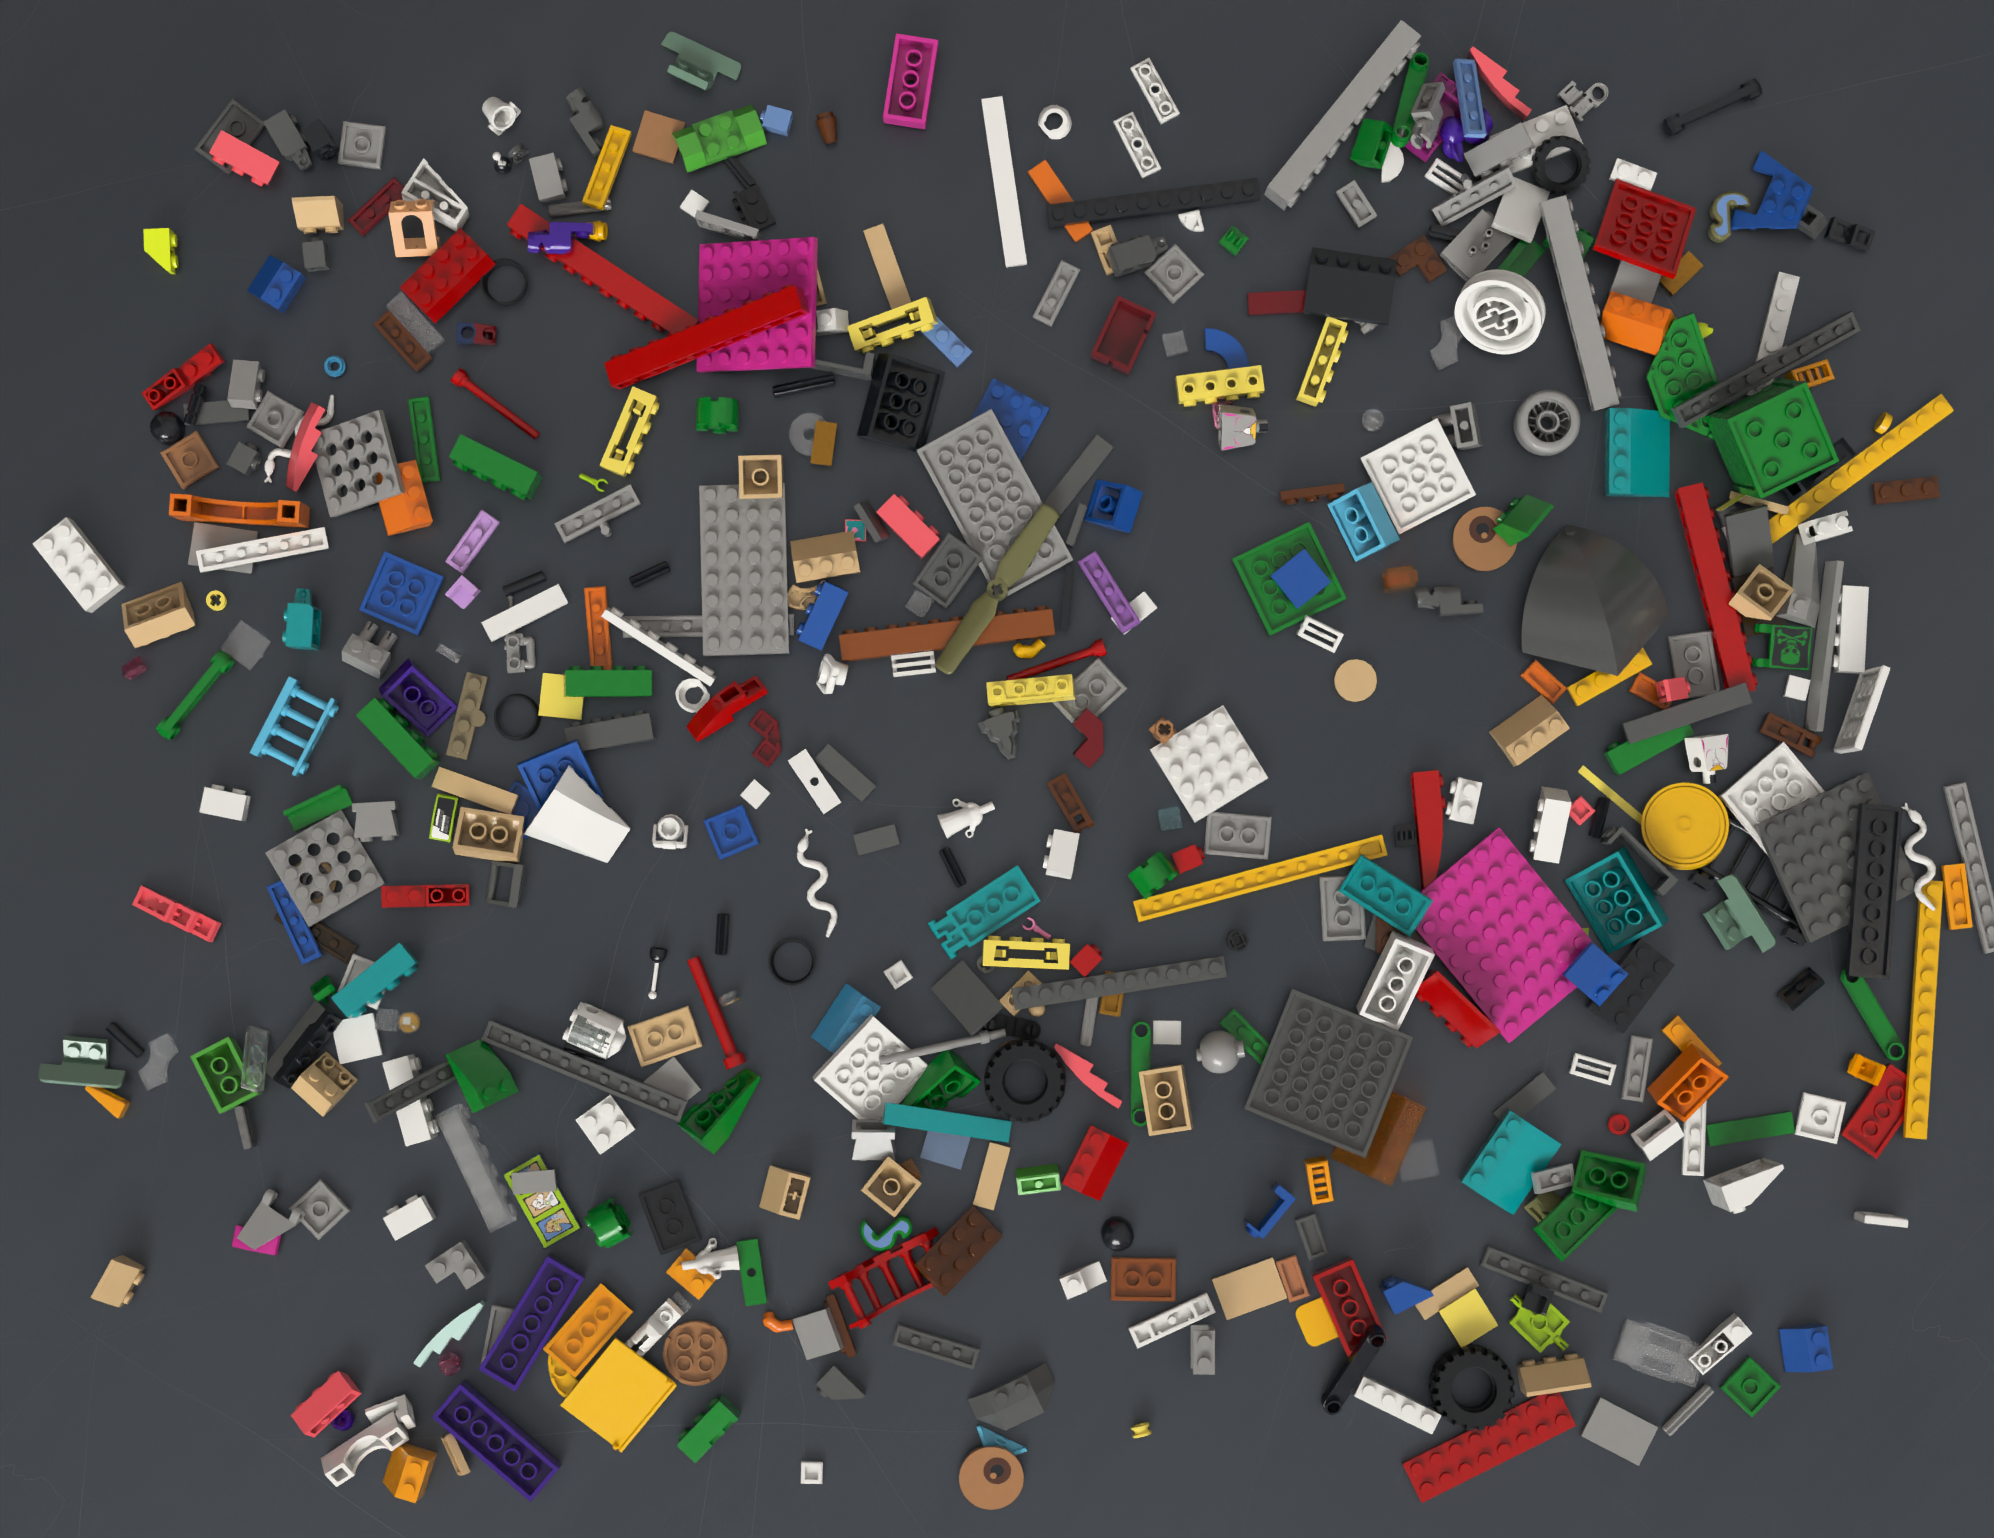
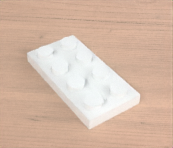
(1543, 127)

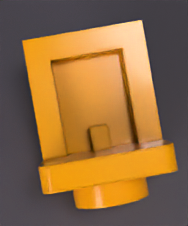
(1866, 1069)

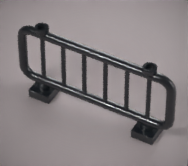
(1706, 872)

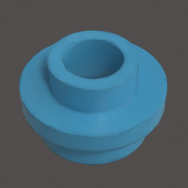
(328, 366)

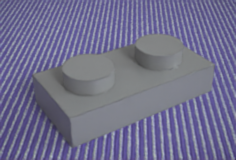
(1356, 204)
(1553, 1178)

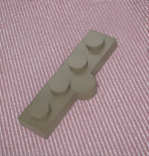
(468, 716)

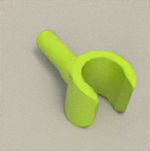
(593, 481)

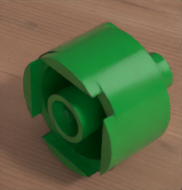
(717, 414)
(1153, 874)
(608, 1223)

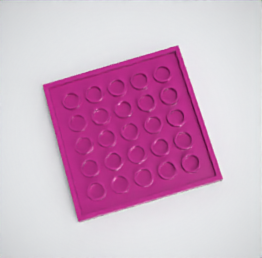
(745, 272)

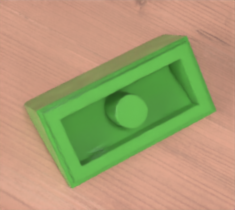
(1038, 1179)

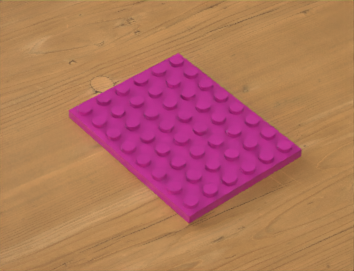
(1502, 934)

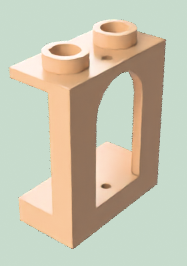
(413, 246)

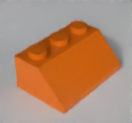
(1635, 323)
(409, 509)
(1687, 1083)

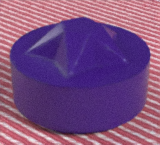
(343, 1421)

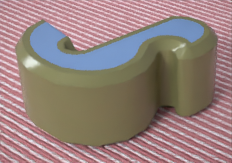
(1720, 214)

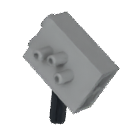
(1473, 246)

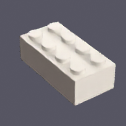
(78, 565)
(1395, 980)
(415, 1119)

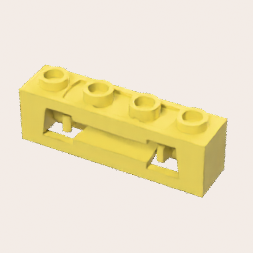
(860, 338)
(642, 427)
(1031, 691)
(1061, 955)

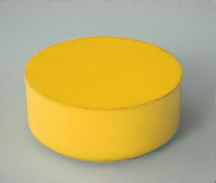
(1883, 423)

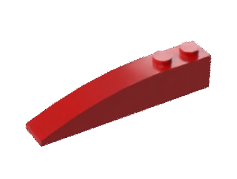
(1429, 821)

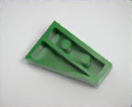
(708, 1428)

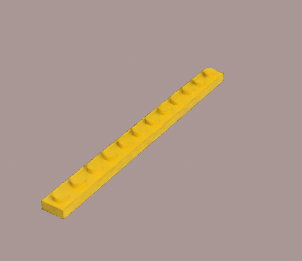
(1859, 466)
(1259, 878)
(1922, 1013)

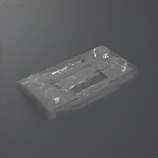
(1657, 1352)

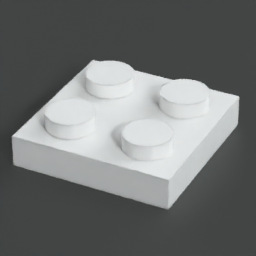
(605, 1124)

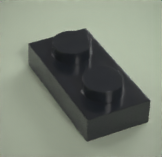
(1801, 988)

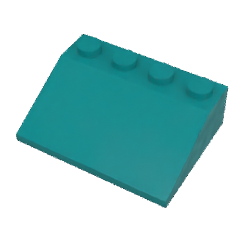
(1636, 453)
(1616, 900)
(1506, 1160)

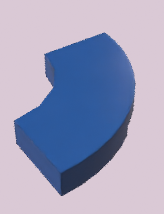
(1226, 347)

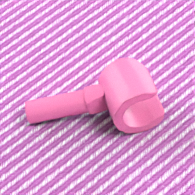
(1037, 929)

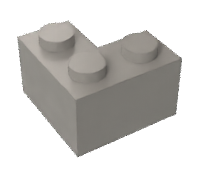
(458, 1260)

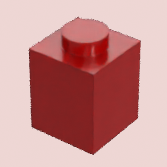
(1188, 858)
(1086, 959)

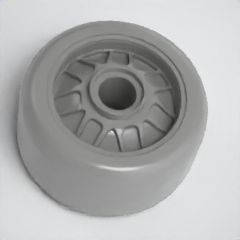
(1561, 414)

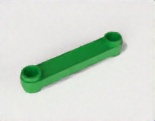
(1413, 83)
(169, 726)
(1873, 1015)
(1139, 1062)

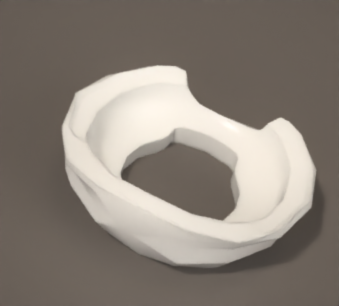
(1066, 125)
(681, 691)

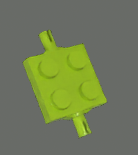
(1537, 1328)

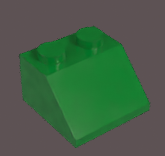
(1521, 518)

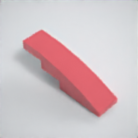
(1493, 76)
(301, 454)
(176, 914)
(1081, 1069)

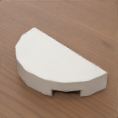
(1392, 165)

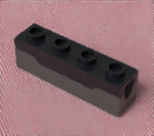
(302, 1044)

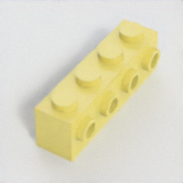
(1320, 365)
(1220, 385)

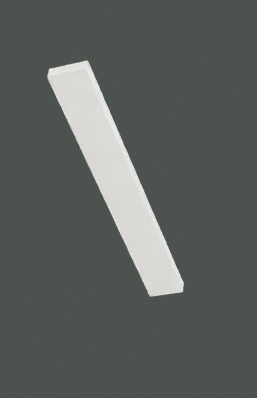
(1004, 181)

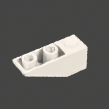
(831, 321)
(1720, 1343)

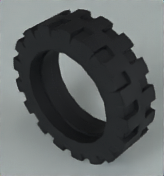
(1582, 164)

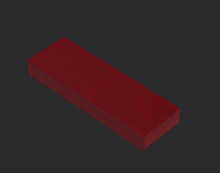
(377, 207)
(1275, 302)

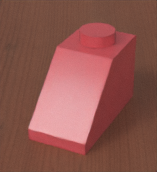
(1672, 689)

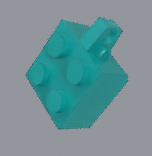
(303, 622)

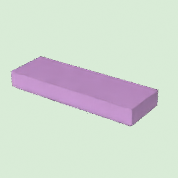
(472, 541)

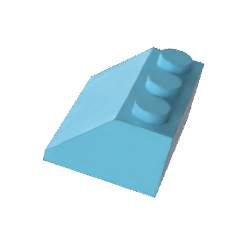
(1363, 521)

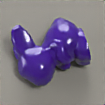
(1452, 135)

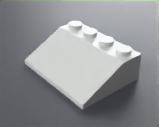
(1741, 1185)

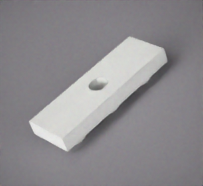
(1160, 102)
(1143, 156)
(807, 770)

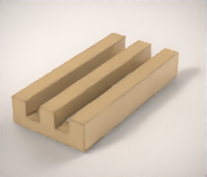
(455, 1454)

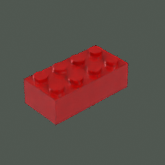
(447, 275)
(1346, 1302)

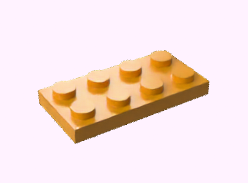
(588, 1330)

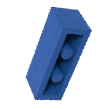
(821, 614)

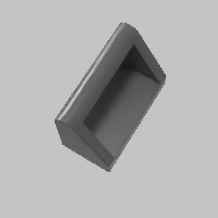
(516, 886)

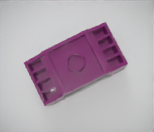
(1450, 107)

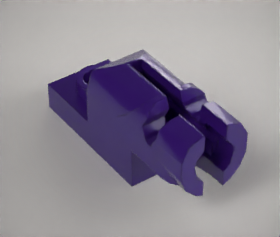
(559, 238)

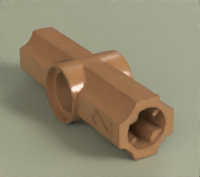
(1163, 730)

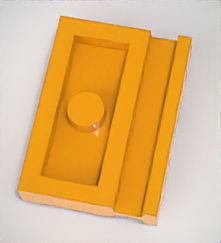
(690, 1279)

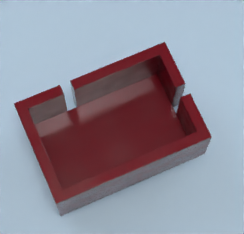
(1123, 335)

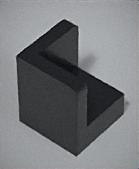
(1537, 1299)

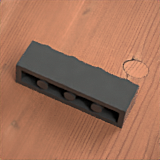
(613, 732)

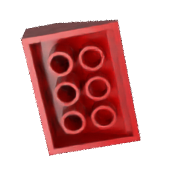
(1455, 1009)

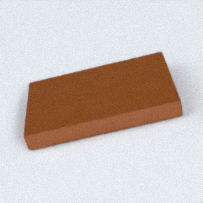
(1143, 1278)

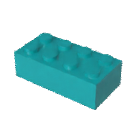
(374, 980)

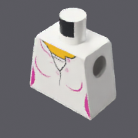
(1707, 754)

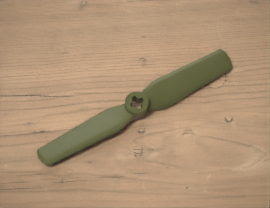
(1009, 571)

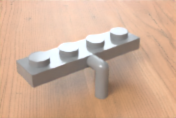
(1474, 195)
(598, 514)

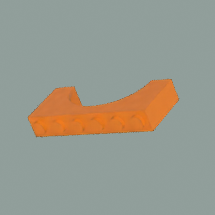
(201, 509)

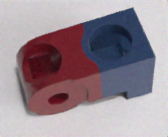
(475, 334)

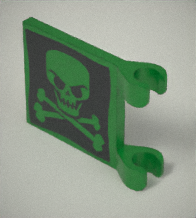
(1787, 647)

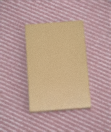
(665, 1036)
(1249, 1288)

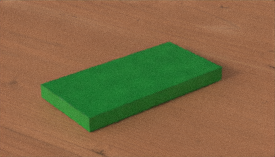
(1572, 1223)

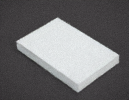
(1519, 210)

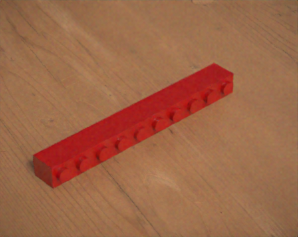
(607, 277)
(707, 336)
(1714, 586)

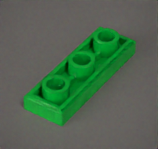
(753, 1285)

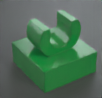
(1233, 240)
(322, 989)

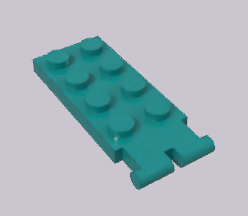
(985, 911)

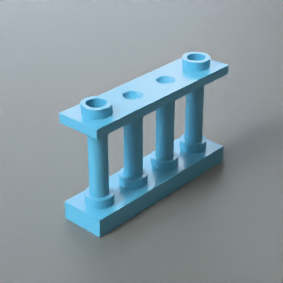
(282, 708)

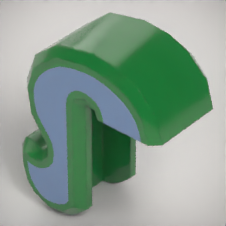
(887, 1238)

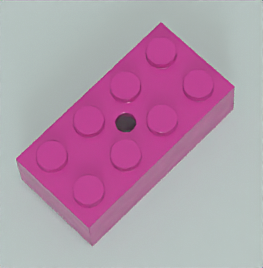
(912, 60)

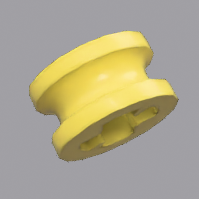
(209, 601)
(1141, 1430)

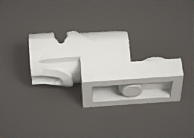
(655, 1326)

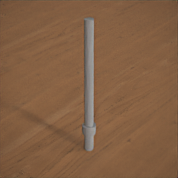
(982, 1037)

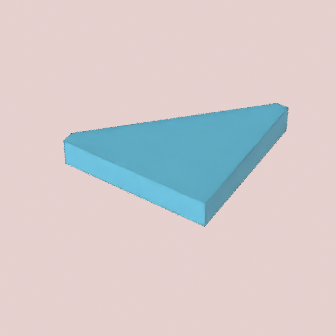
(991, 1438)

